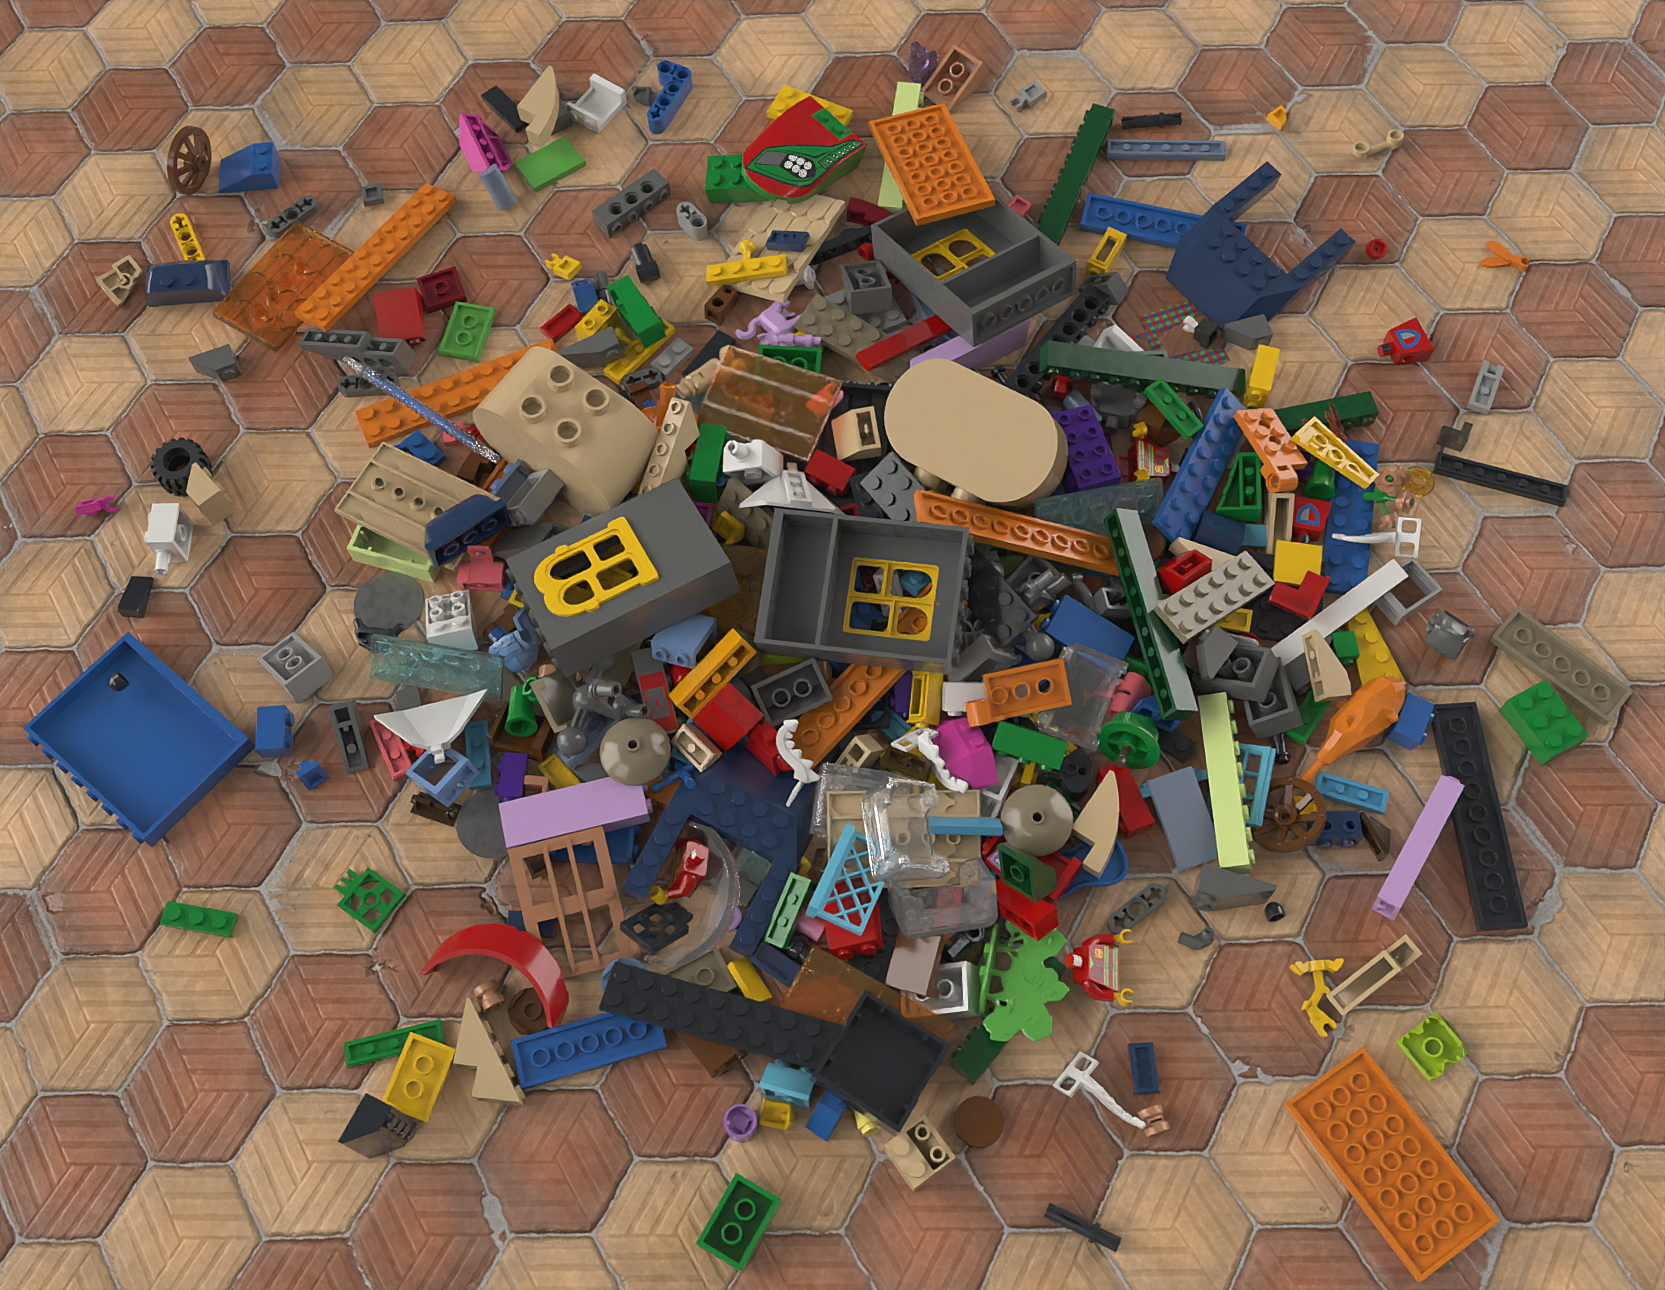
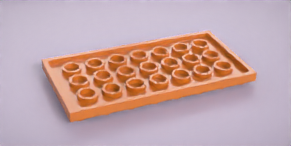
(931, 164)
(1391, 1164)

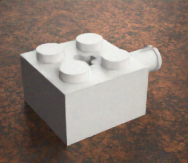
(752, 462)
(168, 535)

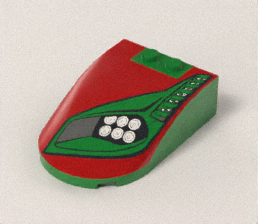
(801, 154)

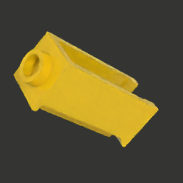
(1097, 267)
(925, 699)

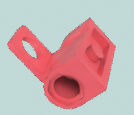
(482, 571)
(1128, 693)

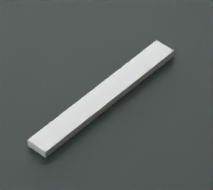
(1342, 609)

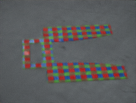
(1168, 318)

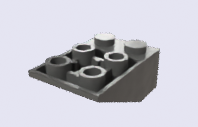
(525, 537)

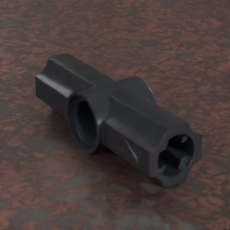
(962, 943)

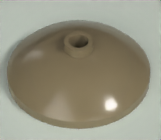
(639, 764)
(1031, 836)

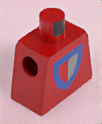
(1406, 344)
(1309, 519)

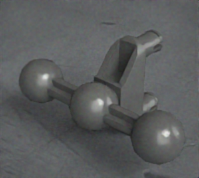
(1037, 595)
(599, 697)

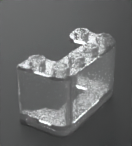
(1091, 686)
(947, 907)

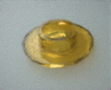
(1420, 490)

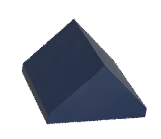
(1220, 533)

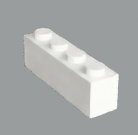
(957, 693)

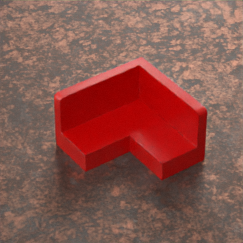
(1301, 601)

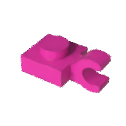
(93, 506)

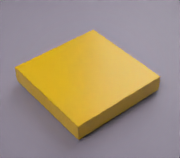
(1294, 560)

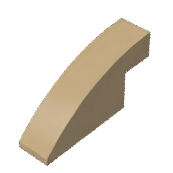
(540, 108)
(1277, 517)
(1099, 825)
(1374, 974)

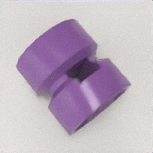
(741, 1123)

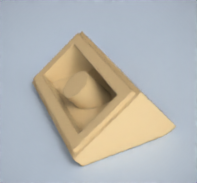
(696, 746)

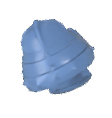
(519, 646)

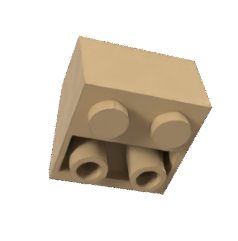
(856, 435)
(208, 495)
(919, 1153)

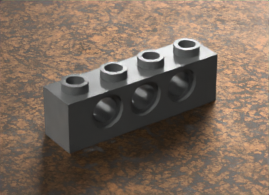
(631, 203)

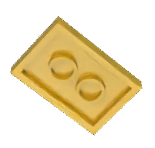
(419, 1076)

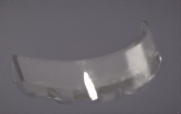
(720, 907)

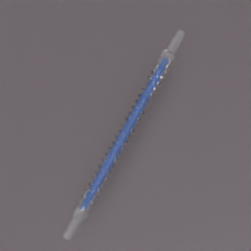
(420, 408)

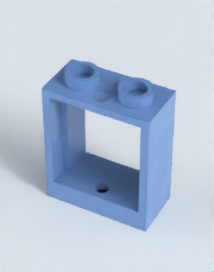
(445, 791)

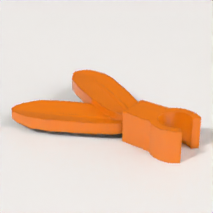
(1504, 258)

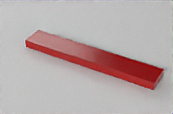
(902, 342)

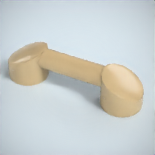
(1393, 141)

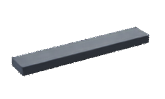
(1165, 149)

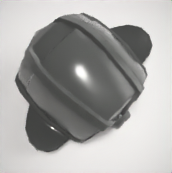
(1447, 634)

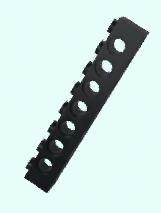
(1067, 329)

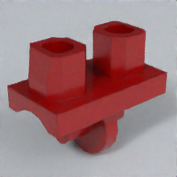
(1061, 385)

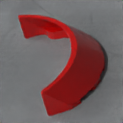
(517, 949)

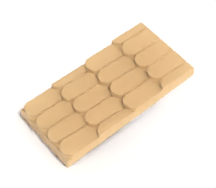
(813, 216)
(401, 495)
(847, 808)

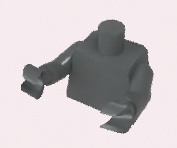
(1116, 406)
(1107, 602)

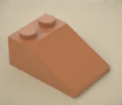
(955, 78)

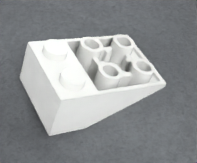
(451, 620)

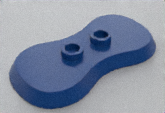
(1113, 873)

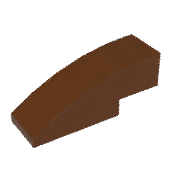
(475, 467)

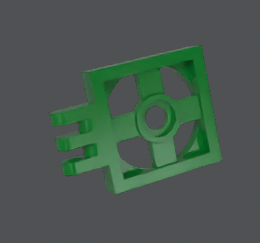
(354, 888)

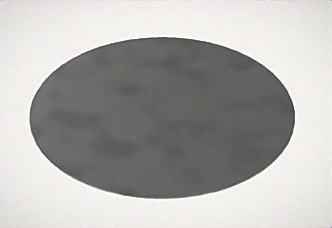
(389, 600)
(481, 826)

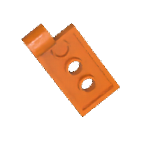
(1273, 447)
(1001, 697)

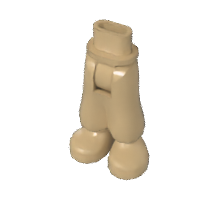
(700, 379)

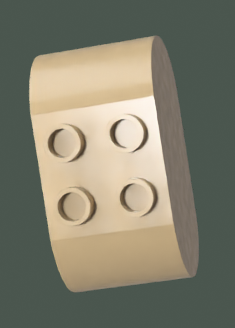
(570, 424)
(974, 436)

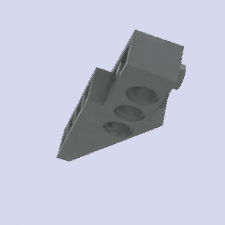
(375, 352)

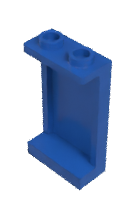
(1075, 623)
(620, 844)

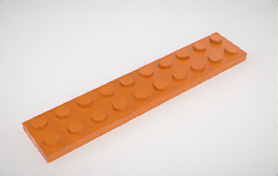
(375, 257)
(446, 396)
(1018, 532)
(853, 695)

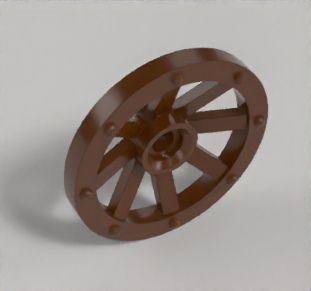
(196, 160)
(1288, 811)

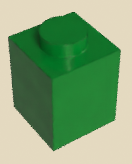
(1345, 647)

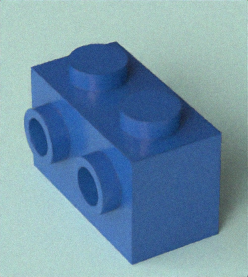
(1412, 722)
(274, 731)

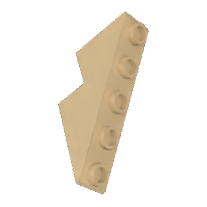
(669, 455)
(478, 1052)

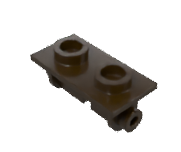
(432, 809)

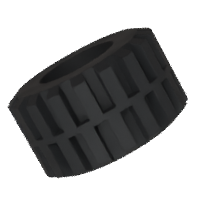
(173, 455)

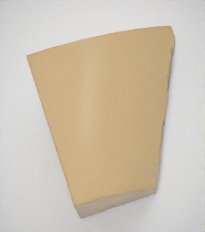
(120, 280)

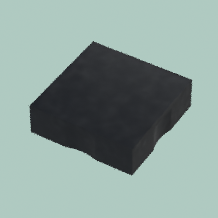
(880, 1063)

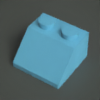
(787, 1084)

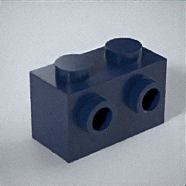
(1340, 829)

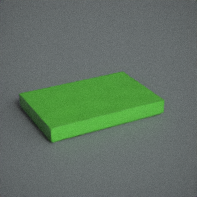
(550, 164)
(467, 332)

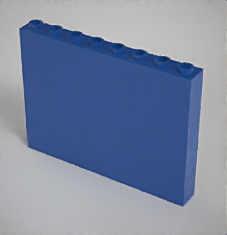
(139, 748)

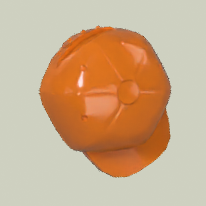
(657, 413)

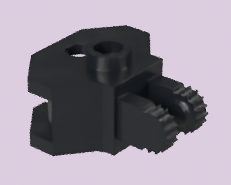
(1073, 775)

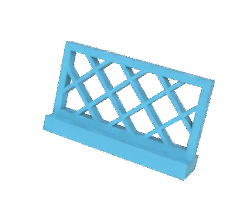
(831, 877)

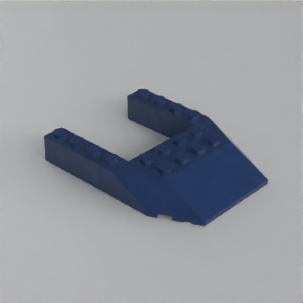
(1230, 274)
(746, 808)

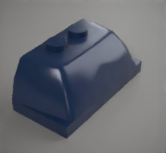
(187, 282)
(463, 526)

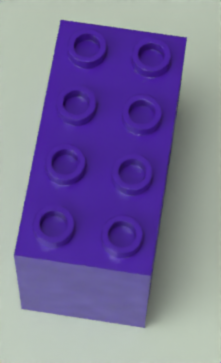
(1089, 455)

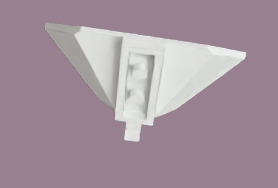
(791, 491)
(433, 724)

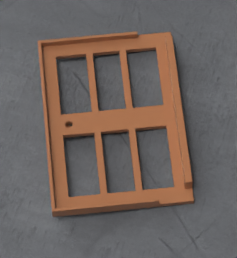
(575, 903)

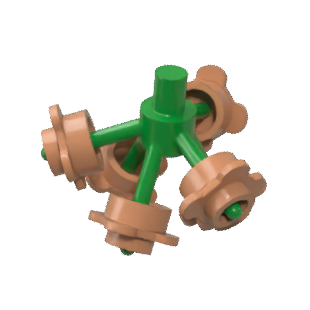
(1385, 485)

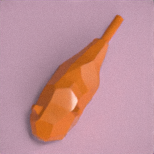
(1359, 720)

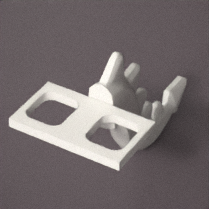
(1393, 536)
(931, 752)
(793, 758)
(1092, 1086)

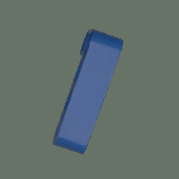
(677, 86)

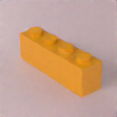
(712, 673)

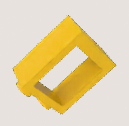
(1260, 377)

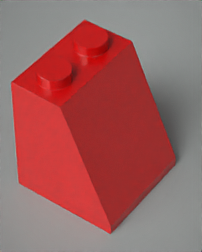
(401, 315)
(727, 717)
(845, 943)

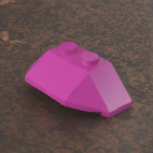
(481, 144)
(966, 752)

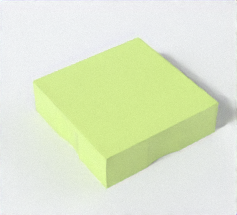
(384, 553)

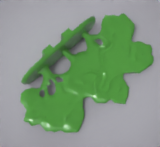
(1025, 985)

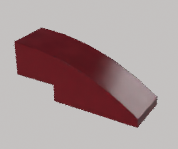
(865, 212)

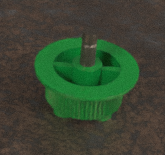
(1130, 740)

